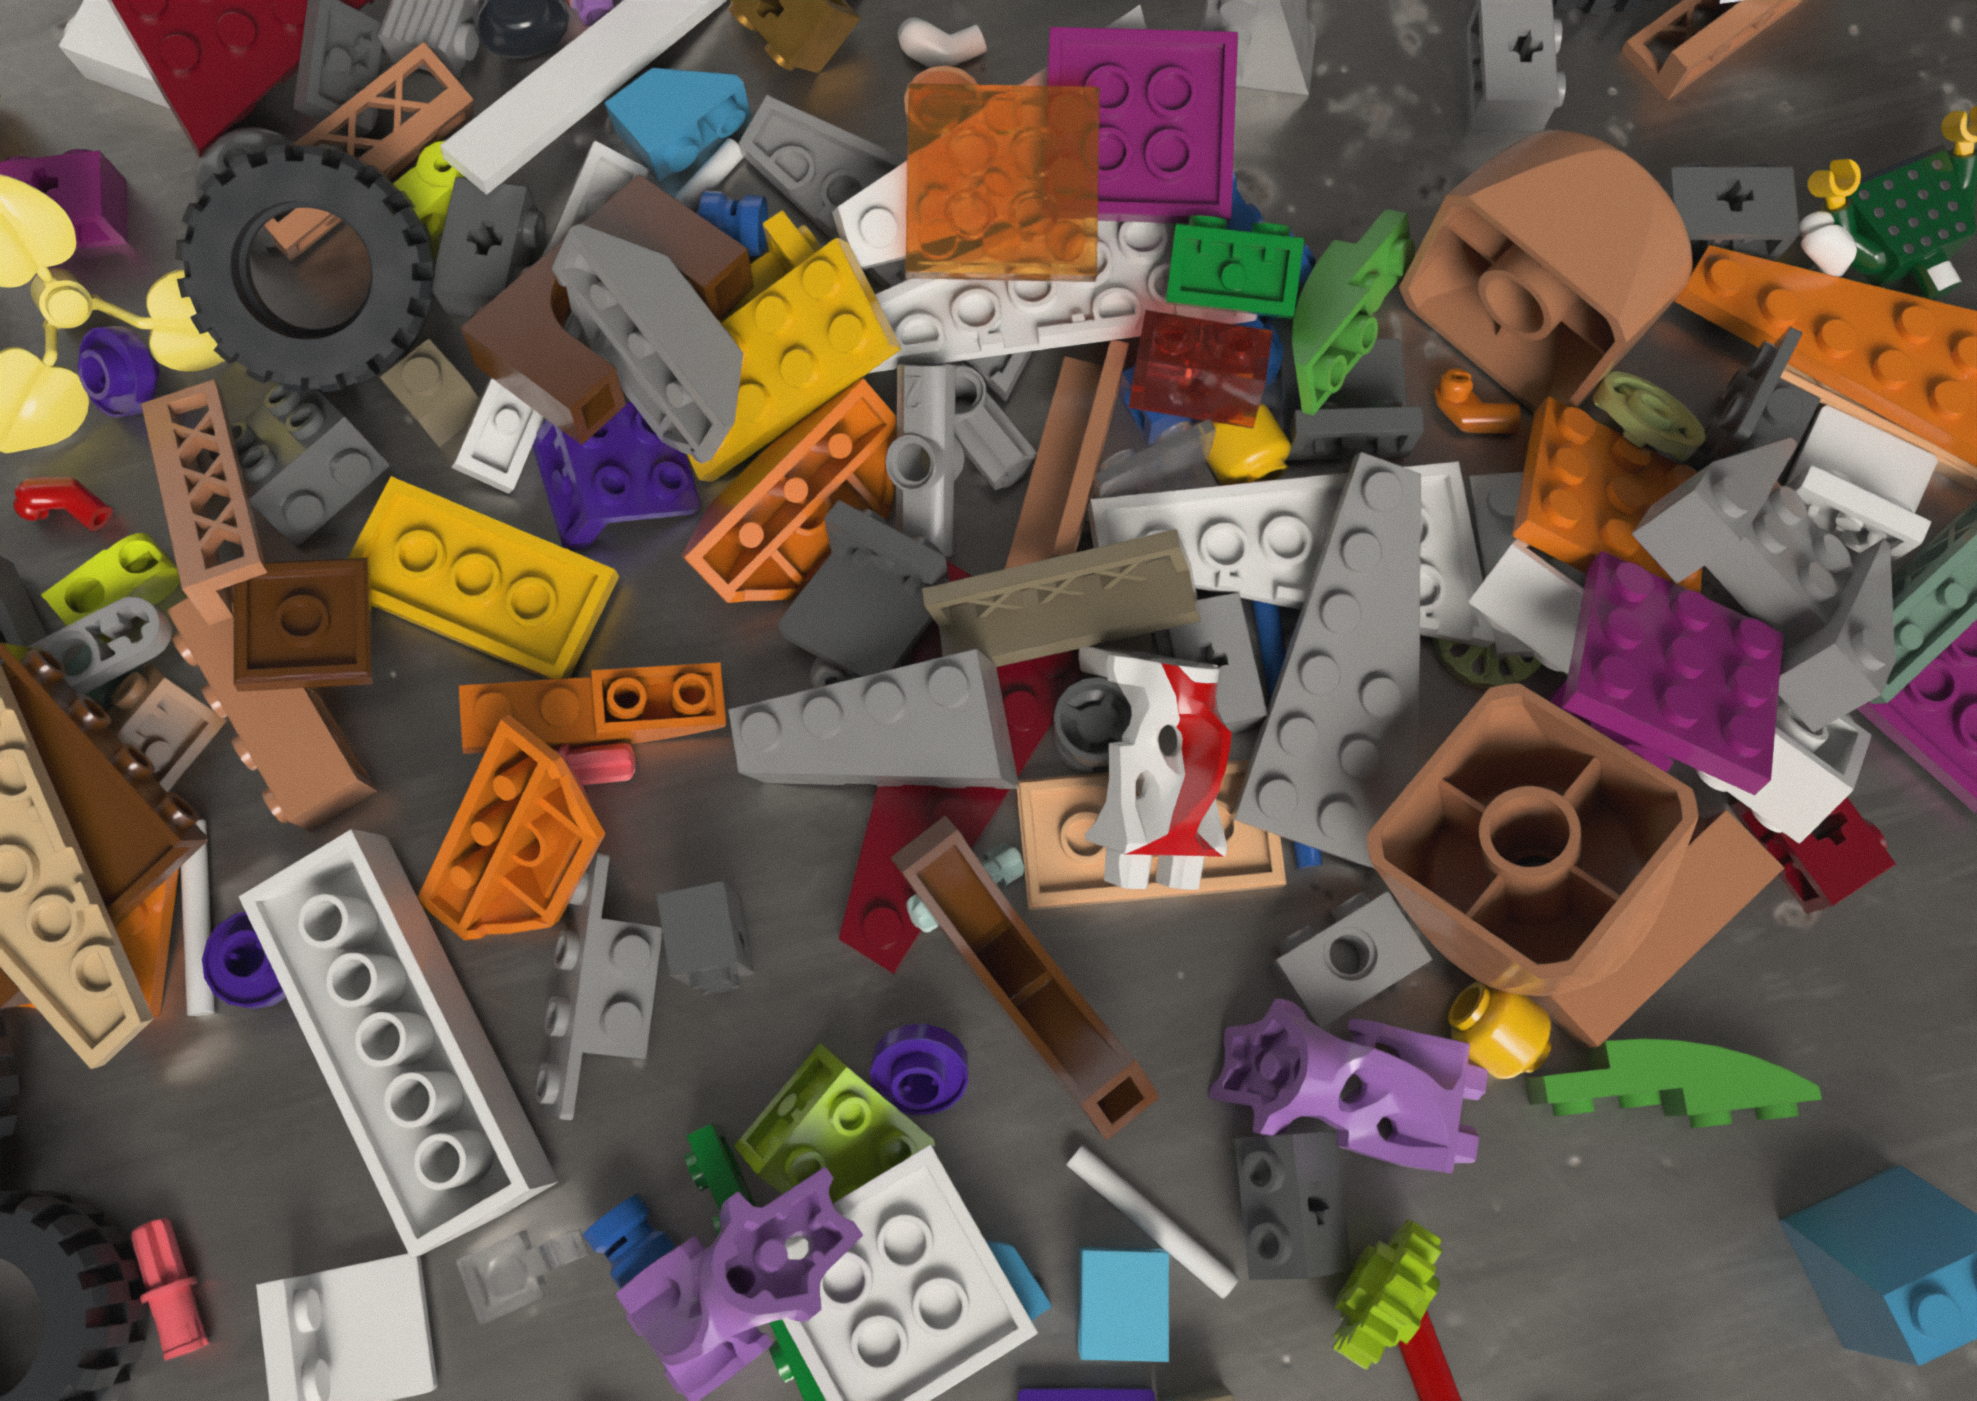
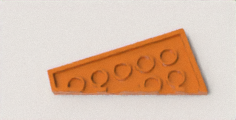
(1868, 342)

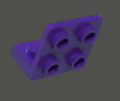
(611, 477)

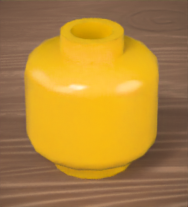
(1249, 454)
(1503, 1029)

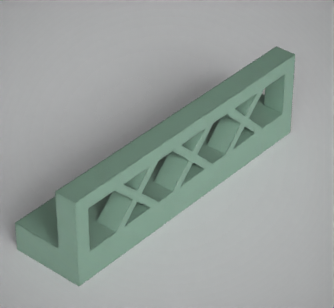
(1933, 599)

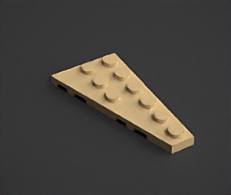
(52, 917)

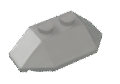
(657, 335)

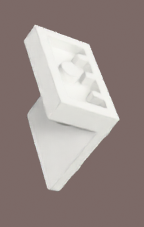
(1862, 483)
(348, 1333)

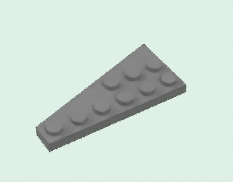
(825, 167)
(1347, 695)

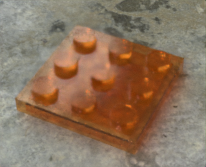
(1002, 182)

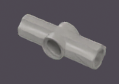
(925, 422)
(988, 433)

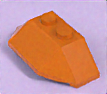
(769, 524)
(514, 841)

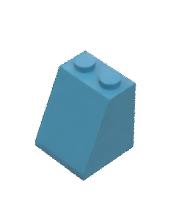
(1892, 1266)

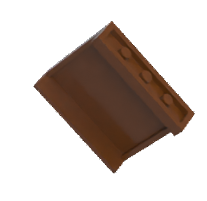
(117, 810)

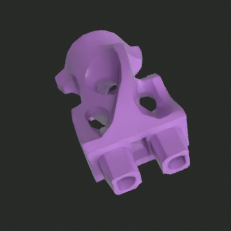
(1297, 1069)
(705, 1304)

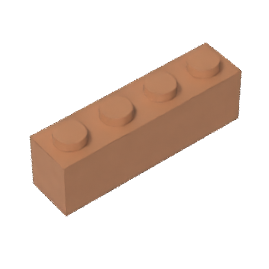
(279, 731)
(1714, 882)

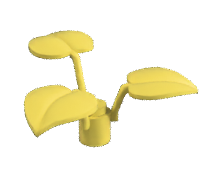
(48, 401)

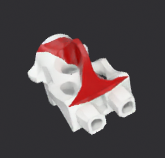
(1177, 791)

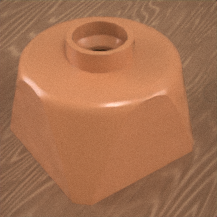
(1550, 264)
(1520, 789)

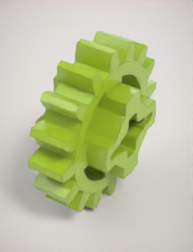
(1387, 1294)

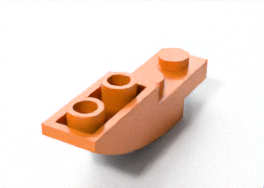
(599, 709)

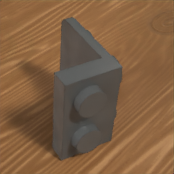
(302, 460)
(867, 596)

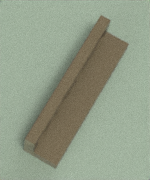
(1064, 606)

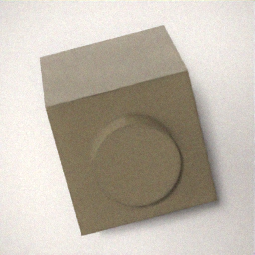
(432, 392)

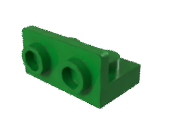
(1235, 268)

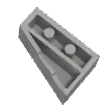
(1273, 41)

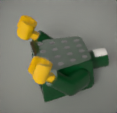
(1910, 212)

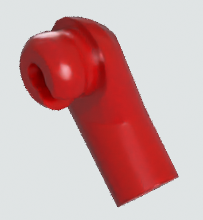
(40, 494)

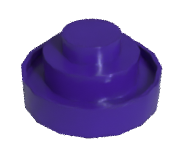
(117, 370)
(238, 966)
(920, 1069)

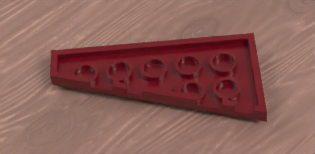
(216, 55)
(876, 911)

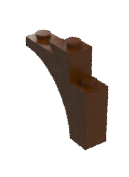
(1024, 979)

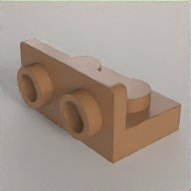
(162, 722)

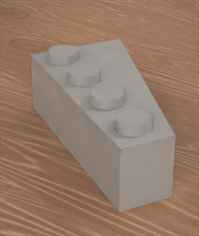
(891, 728)

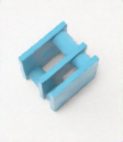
(1123, 1304)

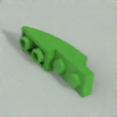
(1338, 303)
(1691, 1079)

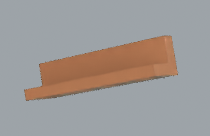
(1699, 47)
(391, 155)
(1068, 458)
(186, 495)

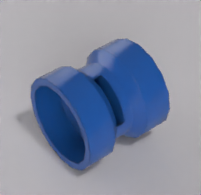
(737, 218)
(628, 1239)

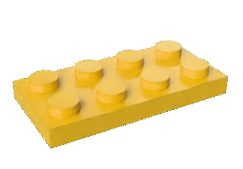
(800, 349)
(482, 580)

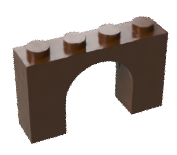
(522, 331)

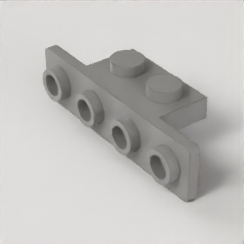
(601, 992)

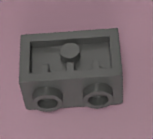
(337, 61)

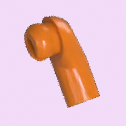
(1468, 412)

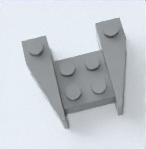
(1786, 575)

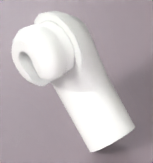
(1827, 244)

